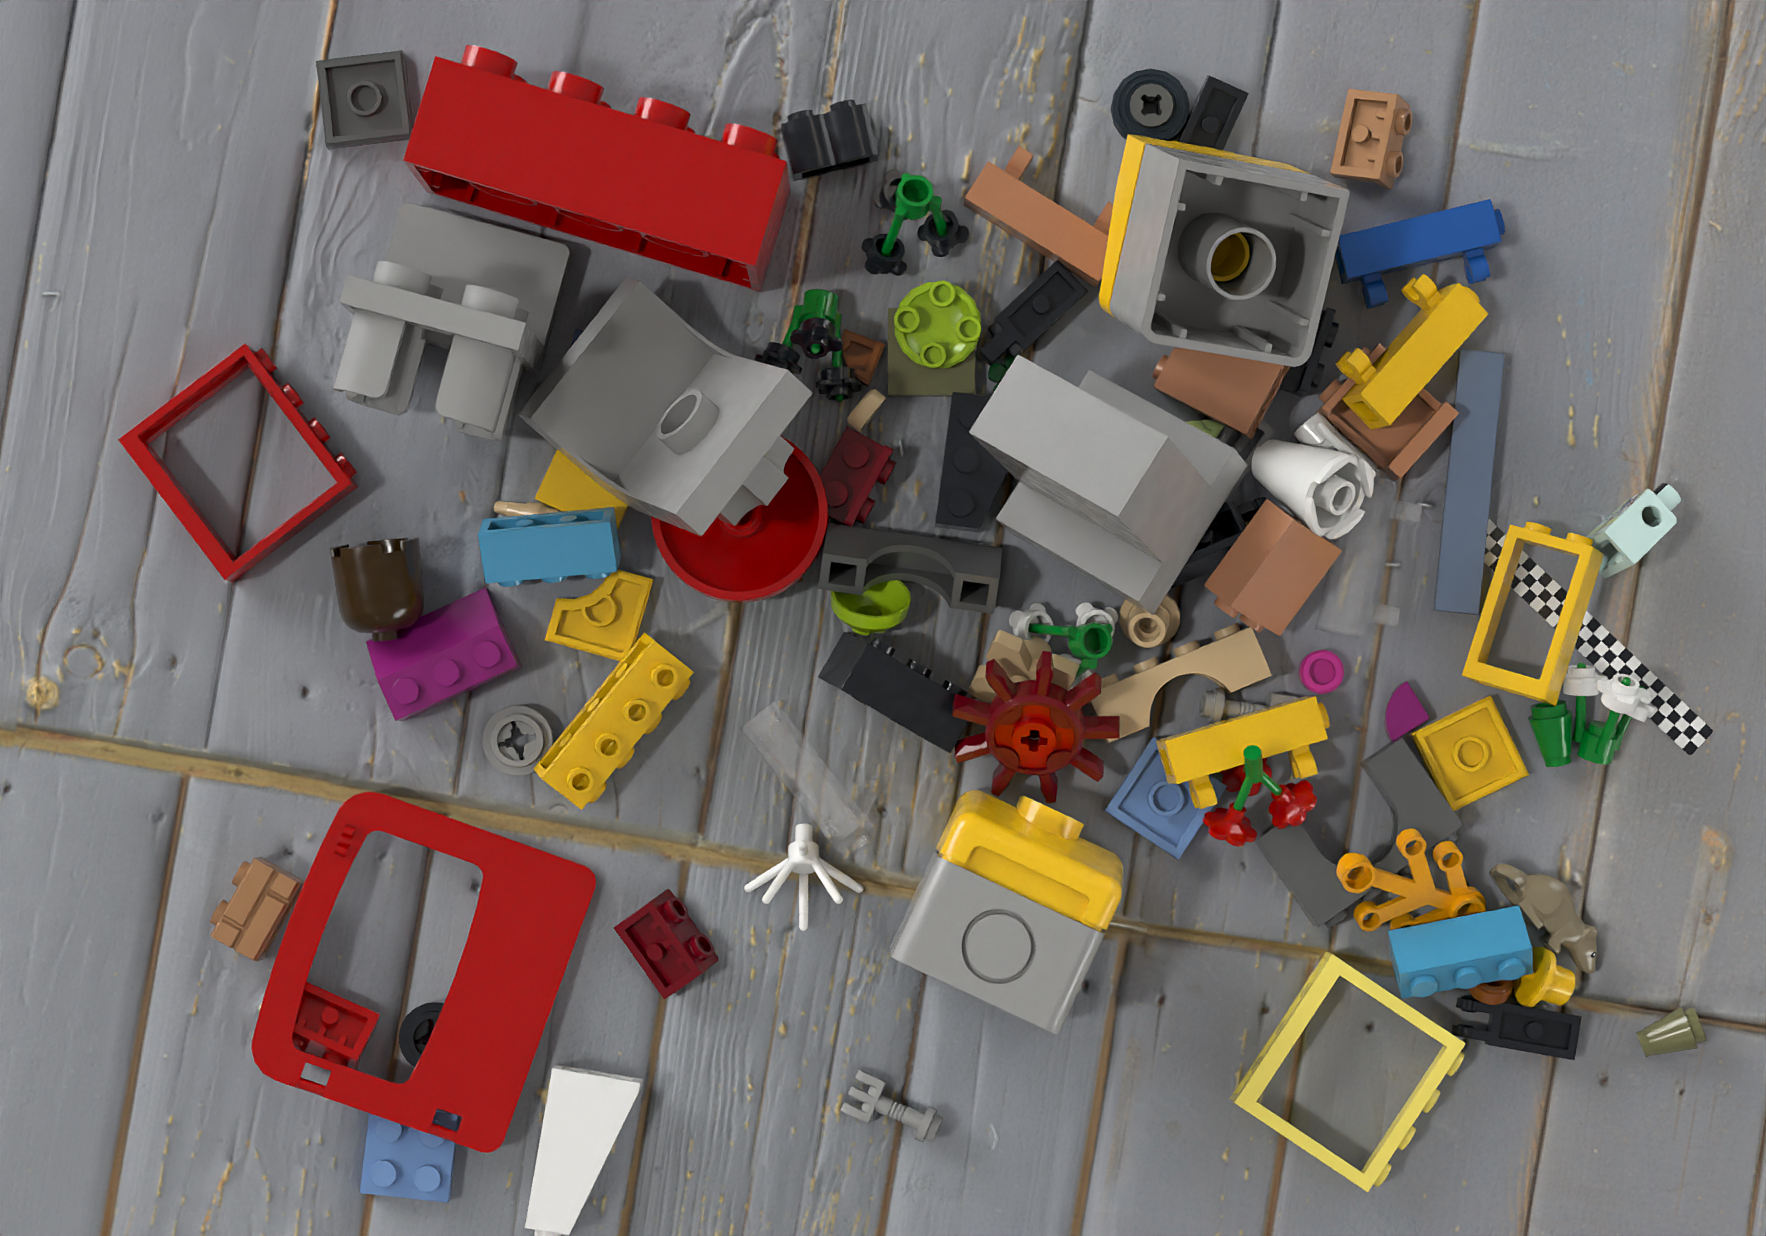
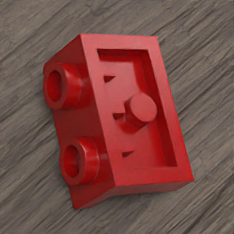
(333, 1027)

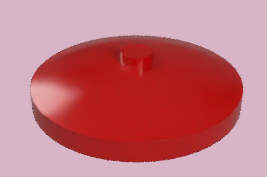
(765, 548)

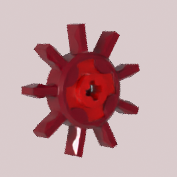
(1034, 727)

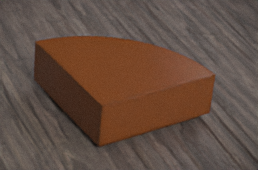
(861, 354)

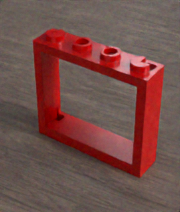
(138, 446)

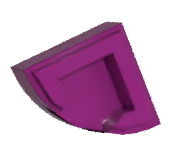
(1403, 712)

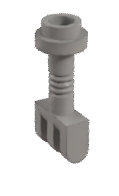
(1214, 705)
(873, 1100)

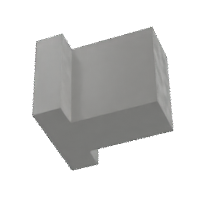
(1104, 478)

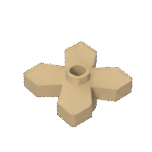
(1019, 661)

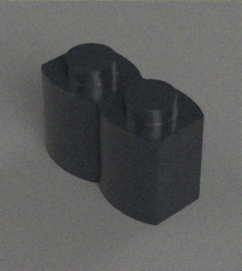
(829, 140)

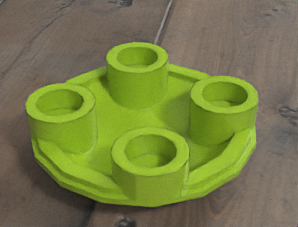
(937, 324)

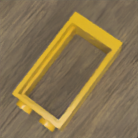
(1569, 622)

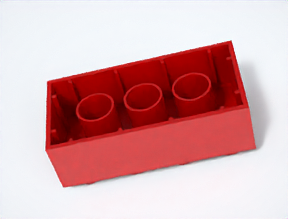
(598, 171)

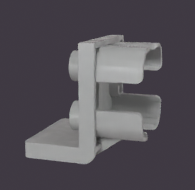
(461, 289)

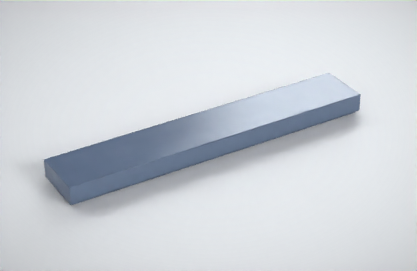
(1468, 482)

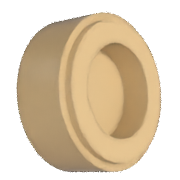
(866, 409)

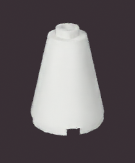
(1315, 484)

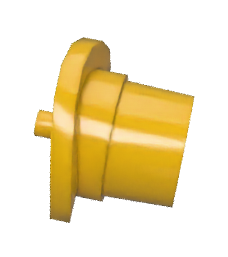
(1547, 983)

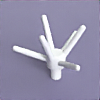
(803, 860)

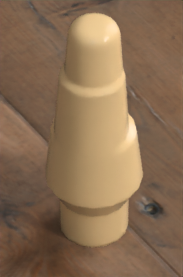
(517, 509)

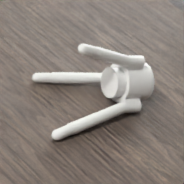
(1321, 434)

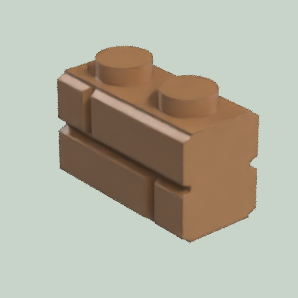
(256, 908)

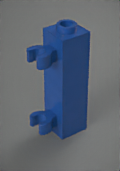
(1418, 242)

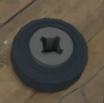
(1140, 118)

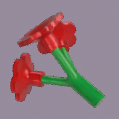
(1288, 807)

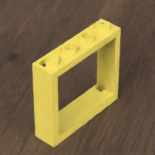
(1288, 1032)

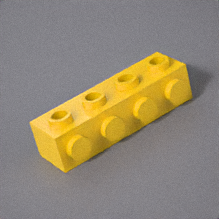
(614, 721)

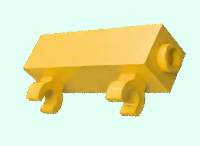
(1414, 355)
(1221, 745)

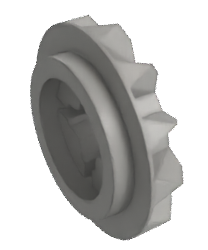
(500, 728)

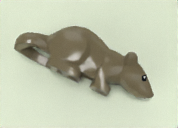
(1549, 906)

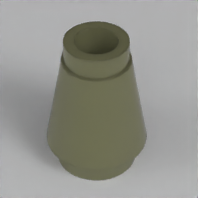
(1672, 1033)

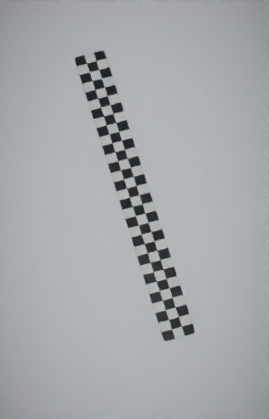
(1600, 646)

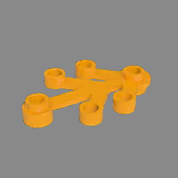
(1413, 892)

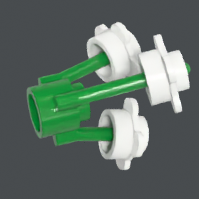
(1087, 641)
(1620, 695)

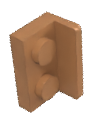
(1371, 137)

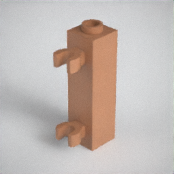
(1038, 220)

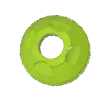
(875, 610)

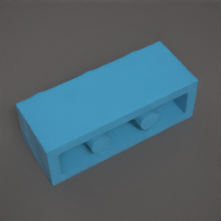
(549, 546)
(1460, 952)

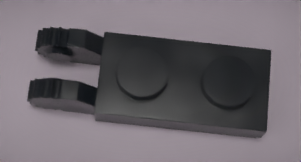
(1523, 1028)

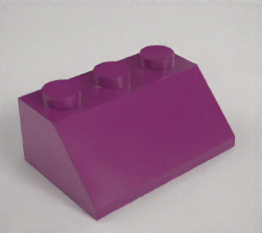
(443, 655)

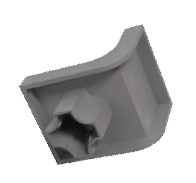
(668, 414)

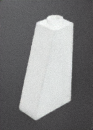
(577, 1135)

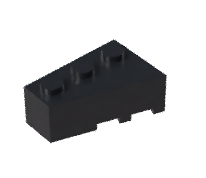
(968, 470)
(895, 689)

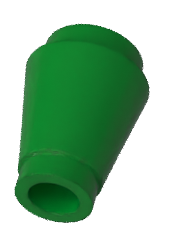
(1552, 732)

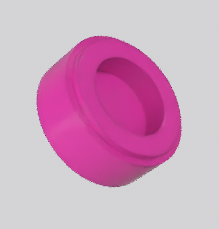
(1321, 672)

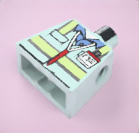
(1634, 528)

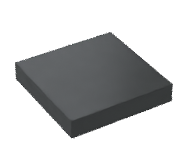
(365, 99)

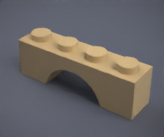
(1229, 661)

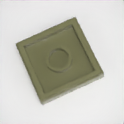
(915, 380)

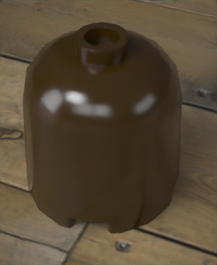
(379, 586)

